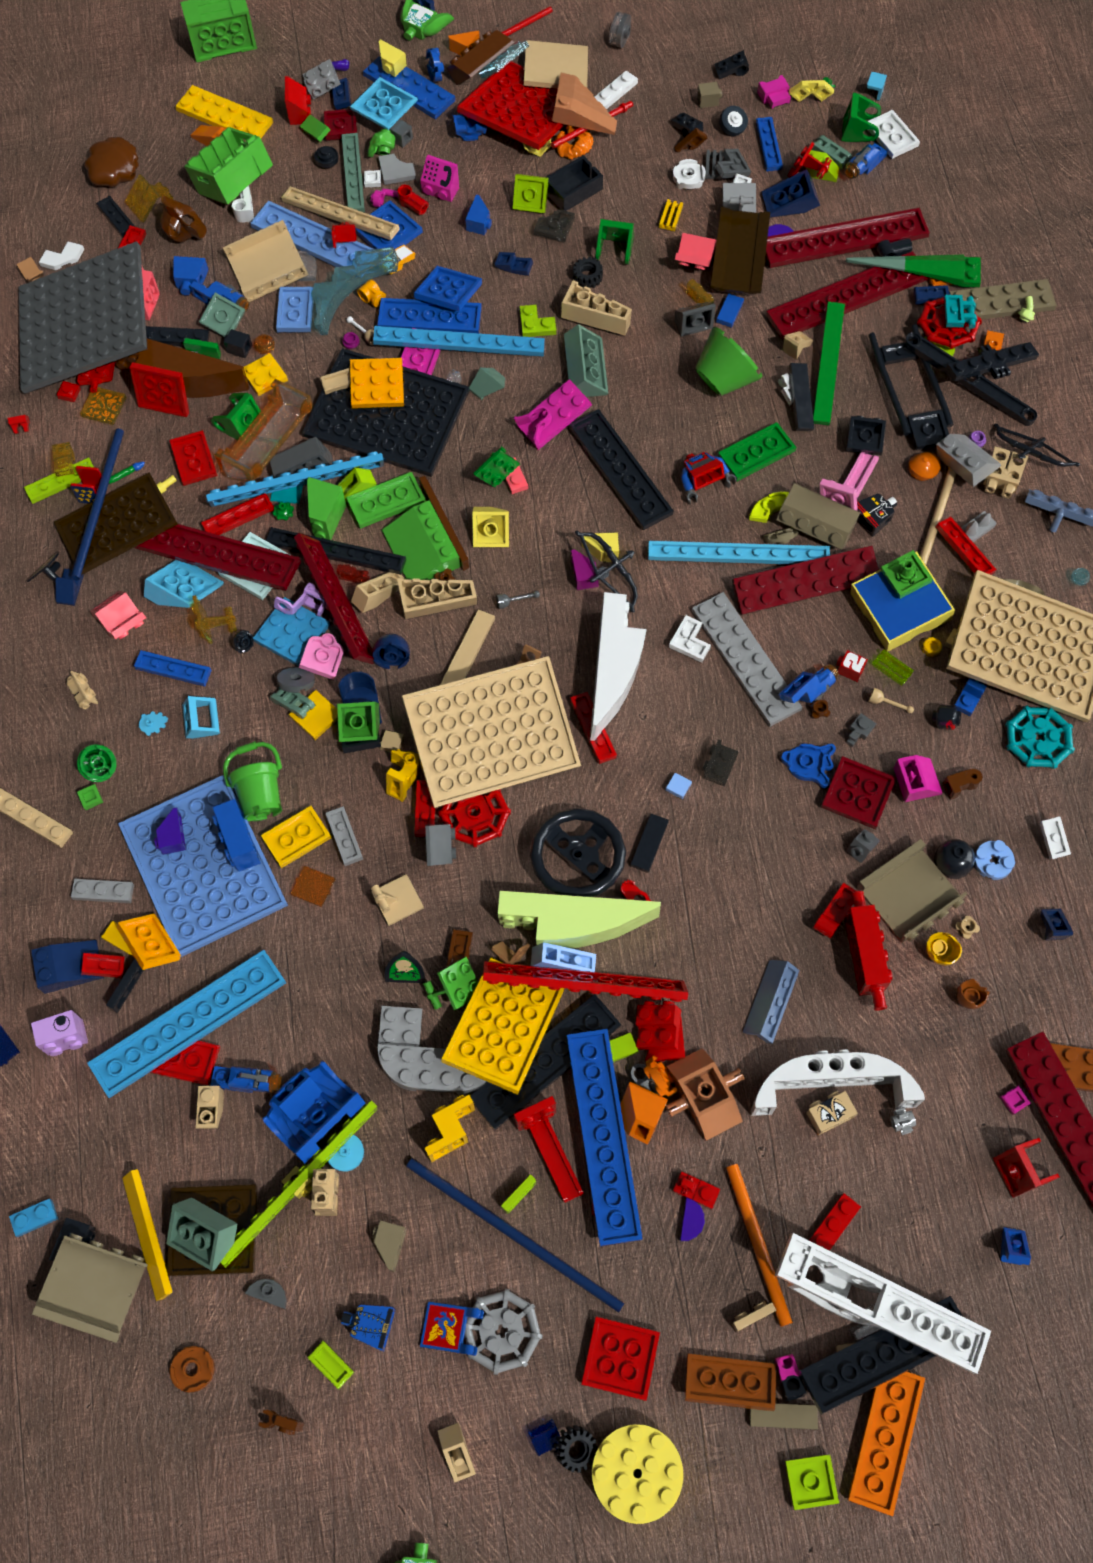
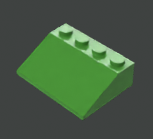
(423, 541)

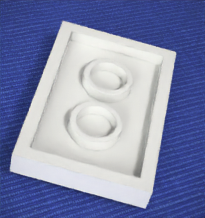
(894, 134)

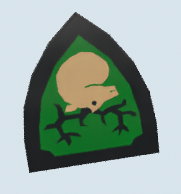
(49, 571)
(404, 969)

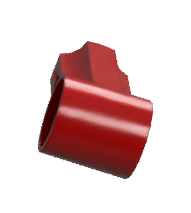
(410, 199)

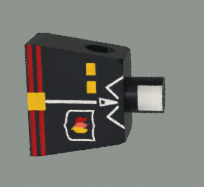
(875, 513)

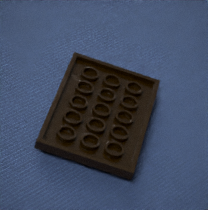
(125, 521)

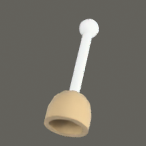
(369, 334)

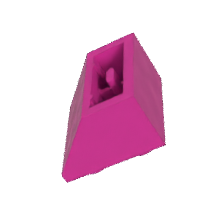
(916, 778)

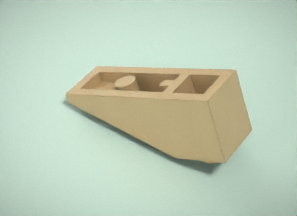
(375, 591)

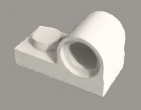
(243, 207)

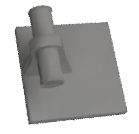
(740, 196)

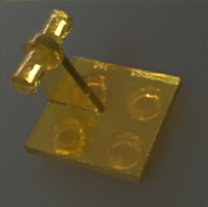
(144, 195)
(205, 624)

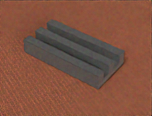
(713, 154)

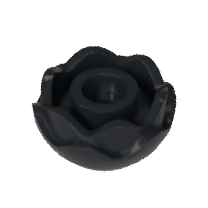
(243, 641)

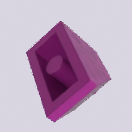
(583, 571)

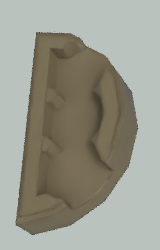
(782, 536)

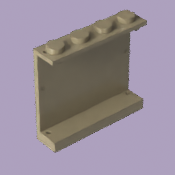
(910, 893)
(90, 1287)

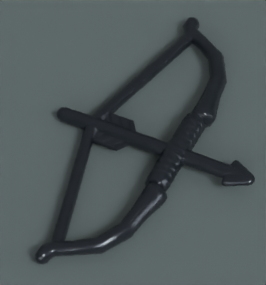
(1031, 450)
(603, 572)

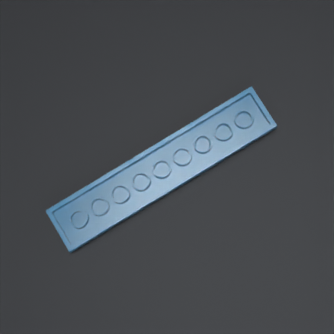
(288, 480)
(186, 1023)

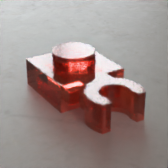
(351, 574)

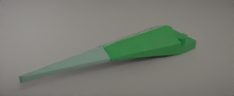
(948, 268)

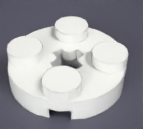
(689, 181)

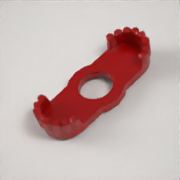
(630, 890)

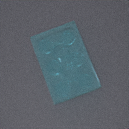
(504, 58)

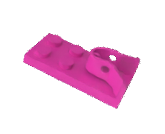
(553, 414)

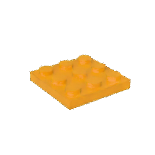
(376, 383)

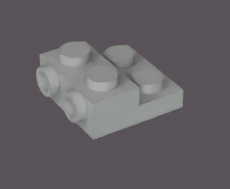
(321, 79)

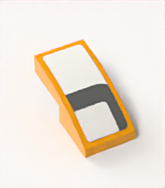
(405, 255)

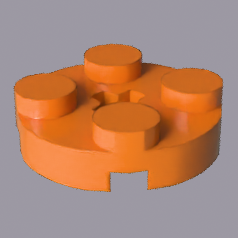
(661, 1077)

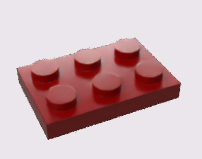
(193, 458)

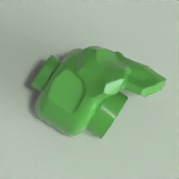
(382, 142)

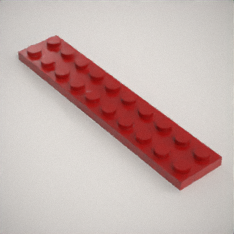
(584, 980)

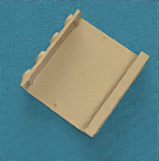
(265, 261)

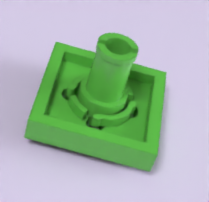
(907, 569)

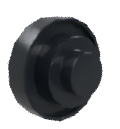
(326, 156)

